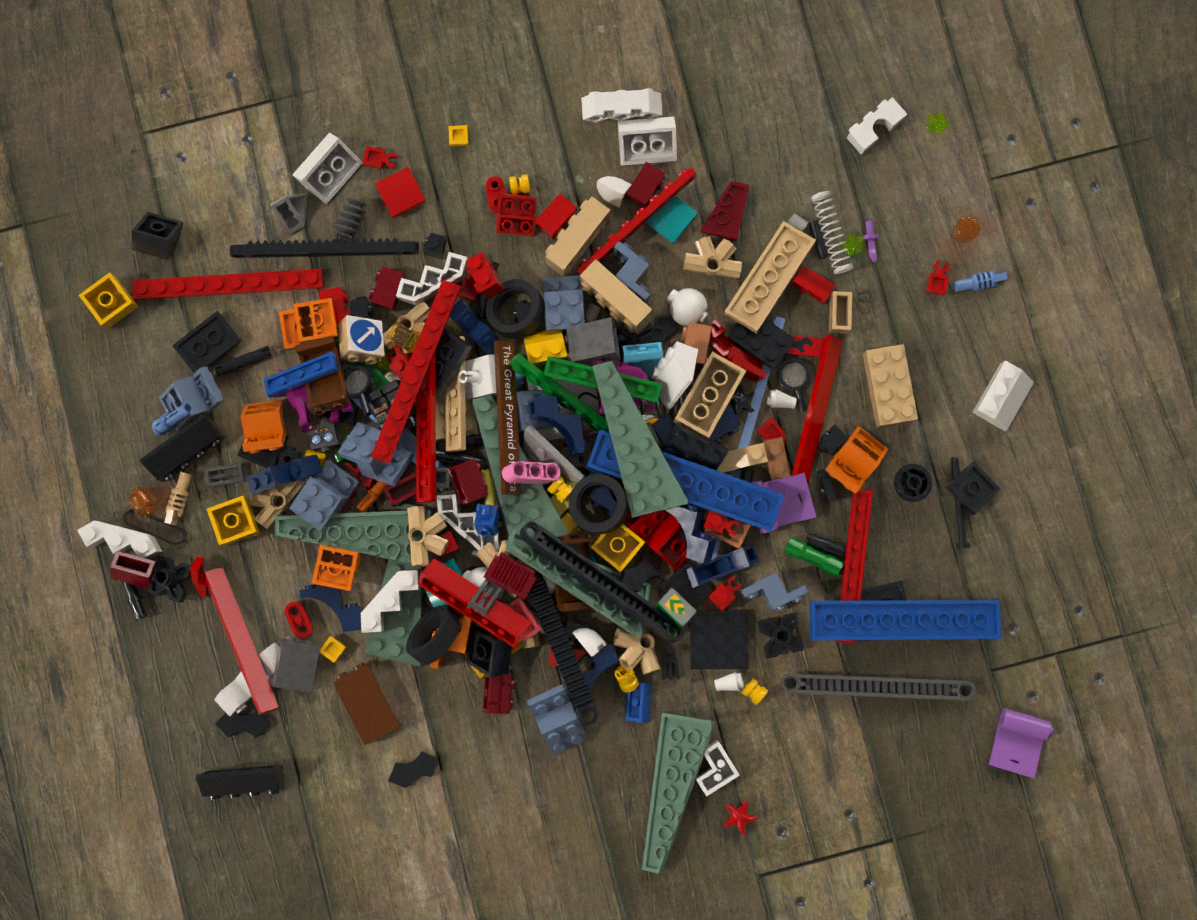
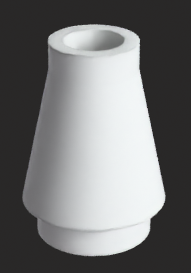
(780, 400)
(731, 682)

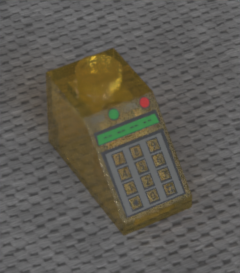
(403, 337)

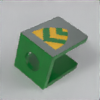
(676, 608)

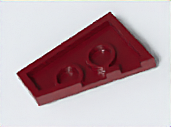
(728, 212)

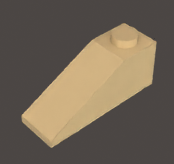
(744, 458)

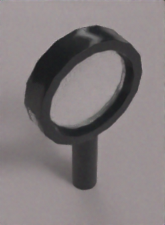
(794, 376)
(358, 385)

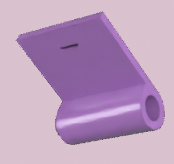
(791, 509)
(1019, 739)

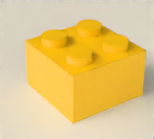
(108, 300)
(233, 521)
(618, 547)

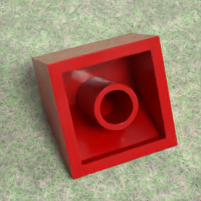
(669, 542)

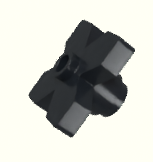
(169, 579)
(789, 641)

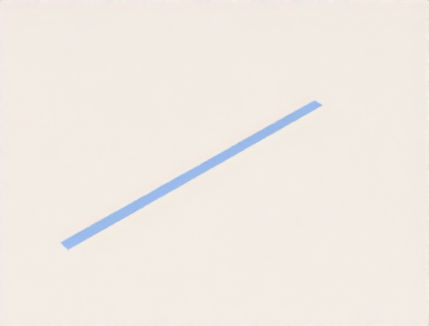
(751, 418)

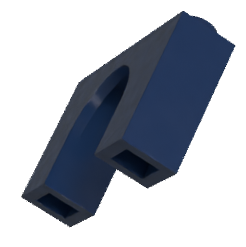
(727, 424)

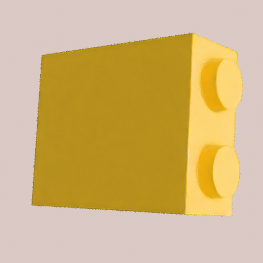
(543, 344)

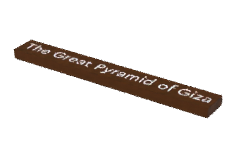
(507, 412)

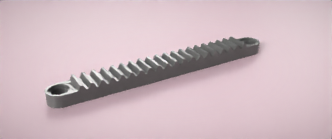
(878, 686)

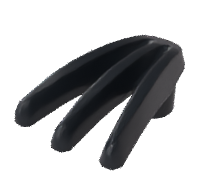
(669, 656)

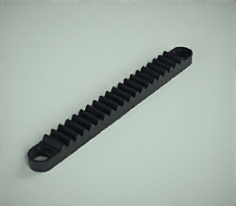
(324, 249)
(601, 582)
(561, 648)

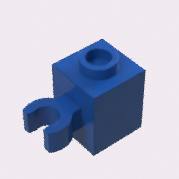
(487, 520)

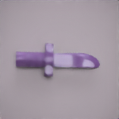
(871, 237)

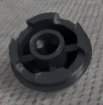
(912, 482)

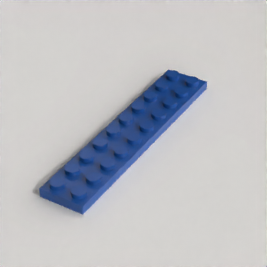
(704, 486)
(905, 620)

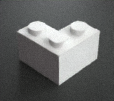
(720, 772)

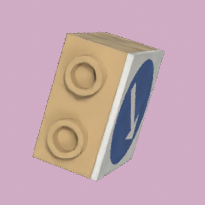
(361, 340)

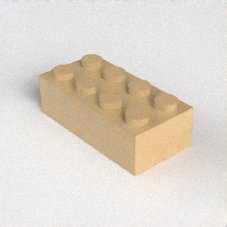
(577, 236)
(616, 298)
(890, 386)
(709, 395)

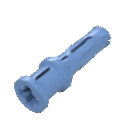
(169, 420)

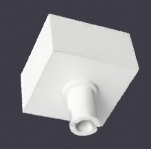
(479, 377)

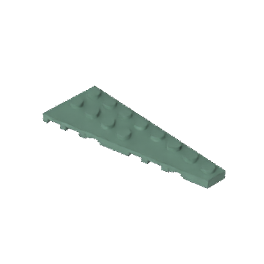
(643, 468)
(534, 502)
(364, 532)
(526, 553)
(397, 624)
(678, 760)

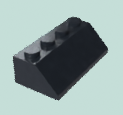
(183, 448)
(241, 780)

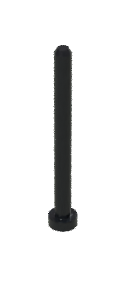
(959, 510)

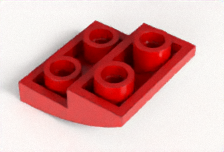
(400, 192)
(515, 214)

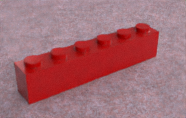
(458, 593)

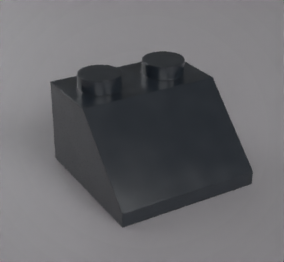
(156, 235)
(488, 652)

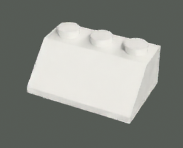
(647, 140)
(327, 168)
(675, 372)
(1003, 395)

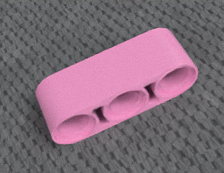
(541, 472)

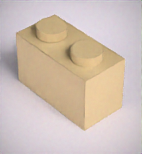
(840, 312)

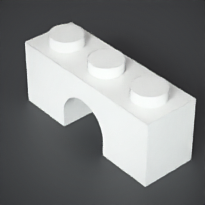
(888, 114)

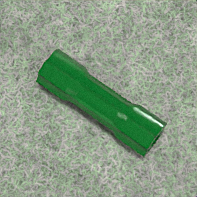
(810, 555)

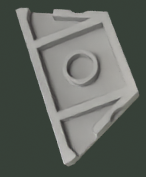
(540, 450)

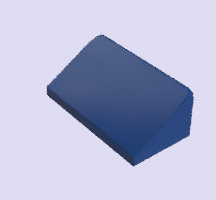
(639, 703)

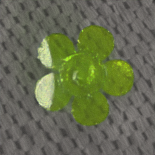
(937, 123)
(853, 243)
(385, 361)

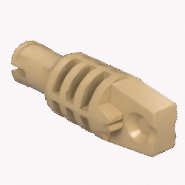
(177, 499)

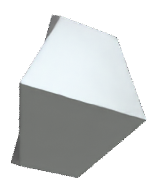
(291, 211)

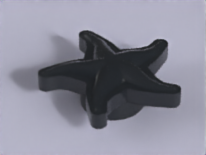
(741, 400)

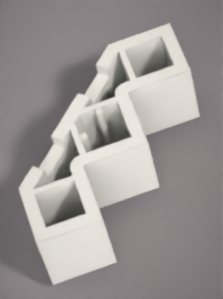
(621, 105)
(431, 279)
(450, 511)
(119, 539)
(388, 600)
(236, 694)

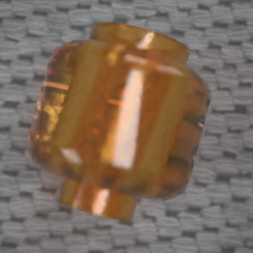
(966, 229)
(142, 501)

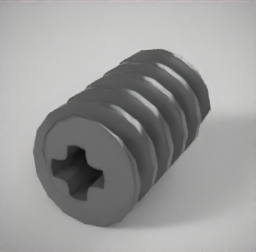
(349, 218)

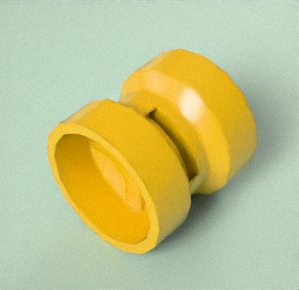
(519, 184)
(560, 489)
(627, 679)
(754, 691)

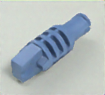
(980, 281)

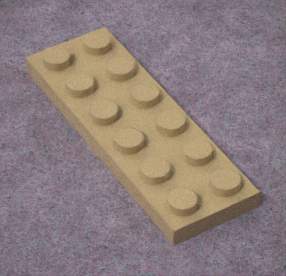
(769, 277)

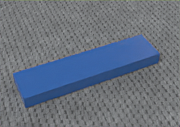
(301, 374)

